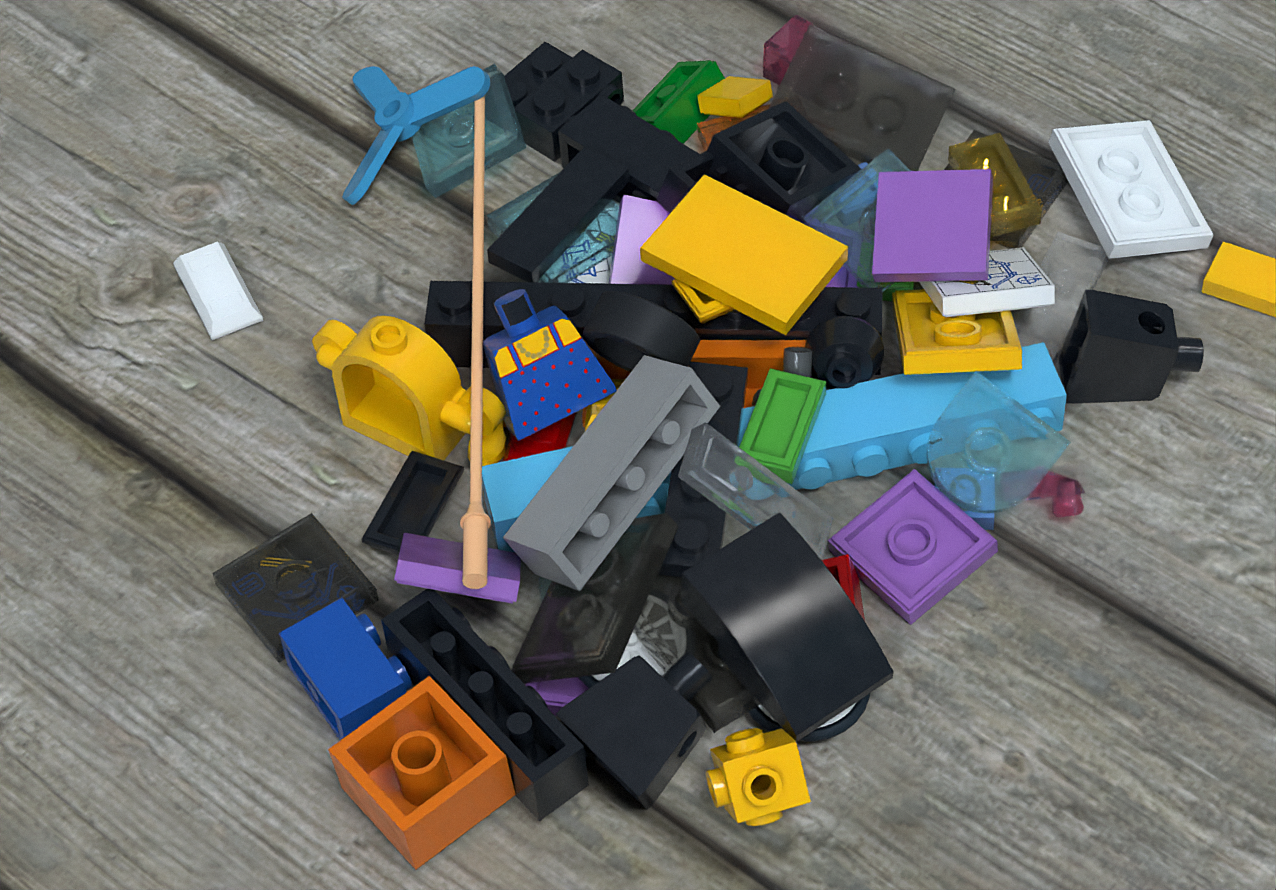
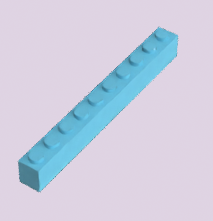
(855, 433)

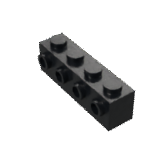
(541, 752)

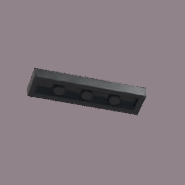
(698, 518)

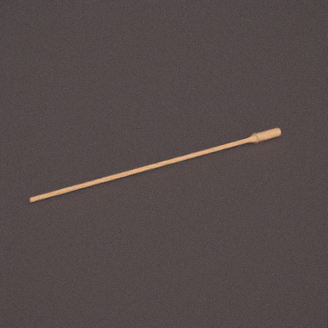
(475, 521)

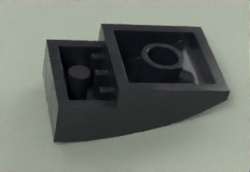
(769, 158)
(785, 626)

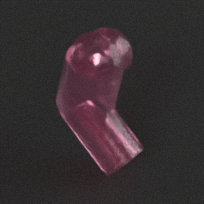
(1064, 493)

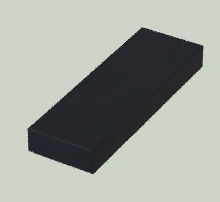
(558, 215)

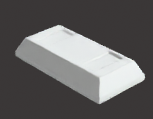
(217, 290)

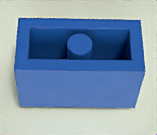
(343, 666)

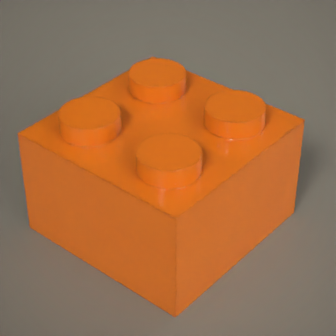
(422, 772)

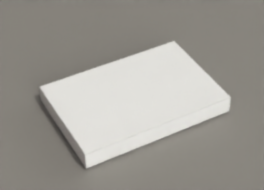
(1130, 189)

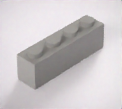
(611, 472)

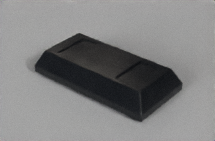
(413, 501)

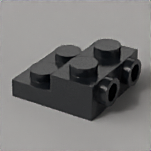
(554, 88)

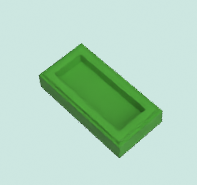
(783, 421)

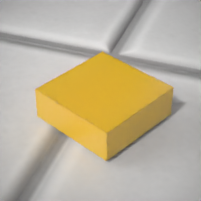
(735, 96)

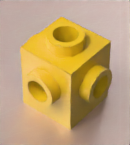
(757, 776)

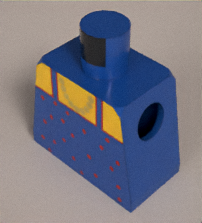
(541, 366)

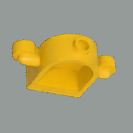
(400, 386)

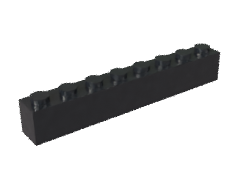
(450, 311)

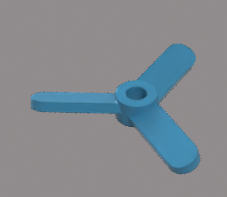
(403, 114)

